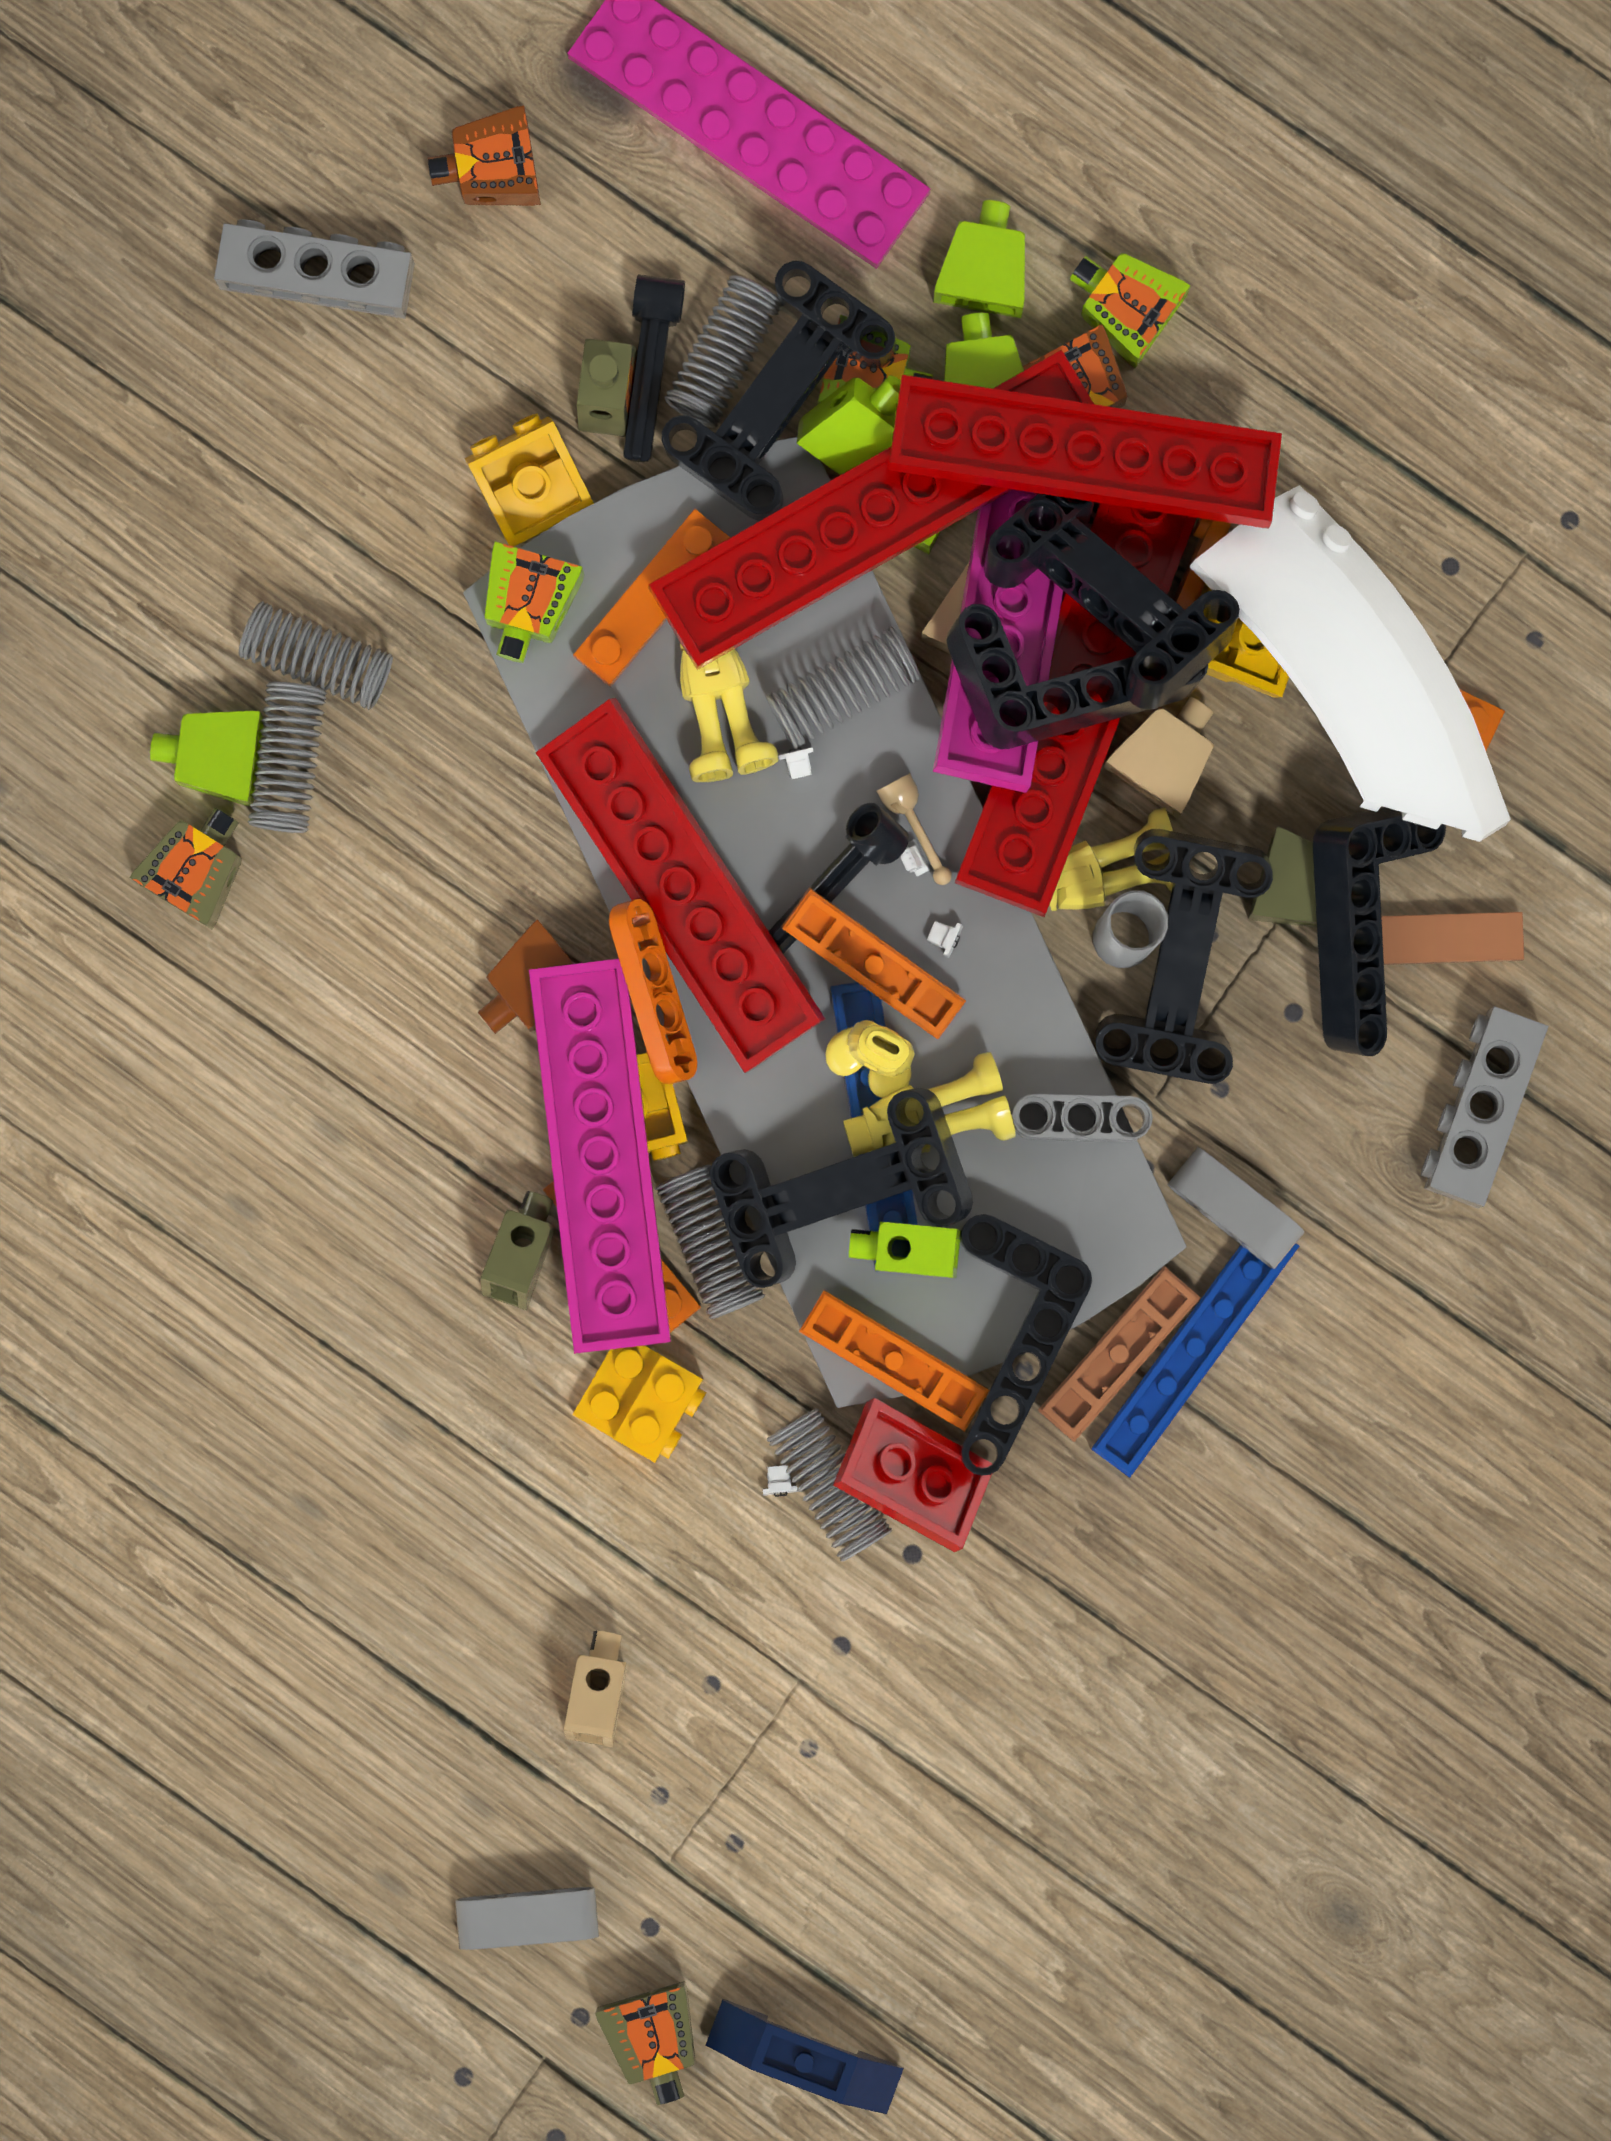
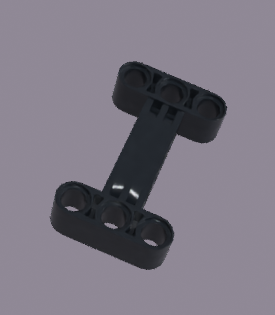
(779, 389)
(1113, 594)
(1183, 957)
(840, 1187)

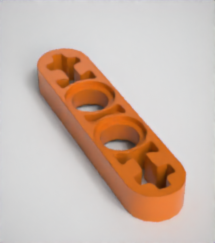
(672, 1059)

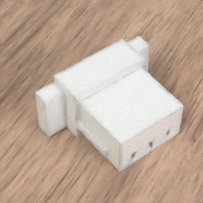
(798, 762)
(914, 859)
(945, 937)
(779, 1482)

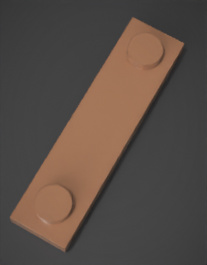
(1118, 1354)

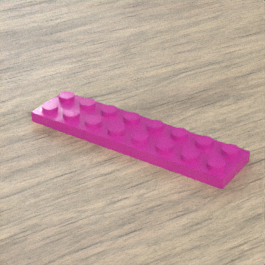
(750, 125)
(1030, 623)
(599, 1156)

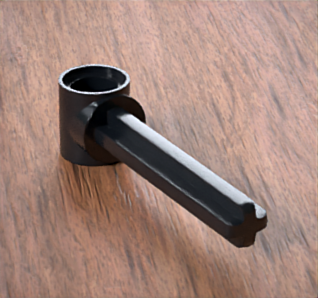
(657, 307)
(872, 838)

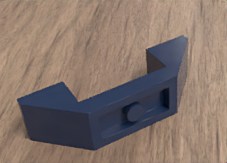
(803, 2061)

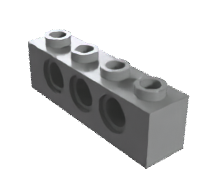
(382, 295)
(1521, 1042)

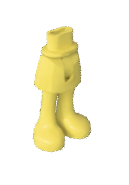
(725, 681)
(1082, 879)
(877, 1049)
(874, 1130)

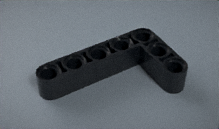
(1025, 702)
(1350, 920)
(1027, 1338)

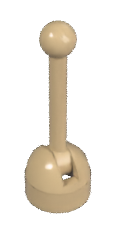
(901, 799)

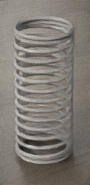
(696, 407)
(895, 651)
(375, 676)
(280, 820)
(1149, 910)
(732, 1300)
(805, 1424)

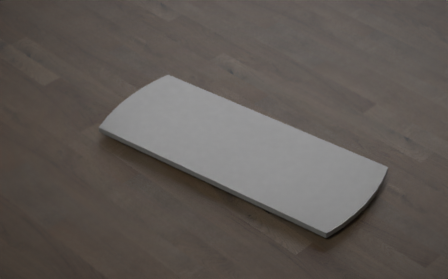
(776, 842)

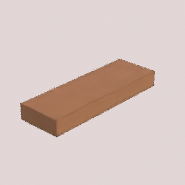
(1453, 938)

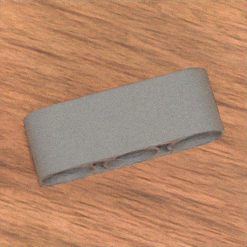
(1104, 1110)
(1236, 1208)
(527, 1918)

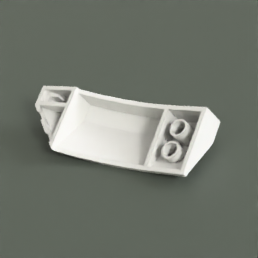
(1360, 665)

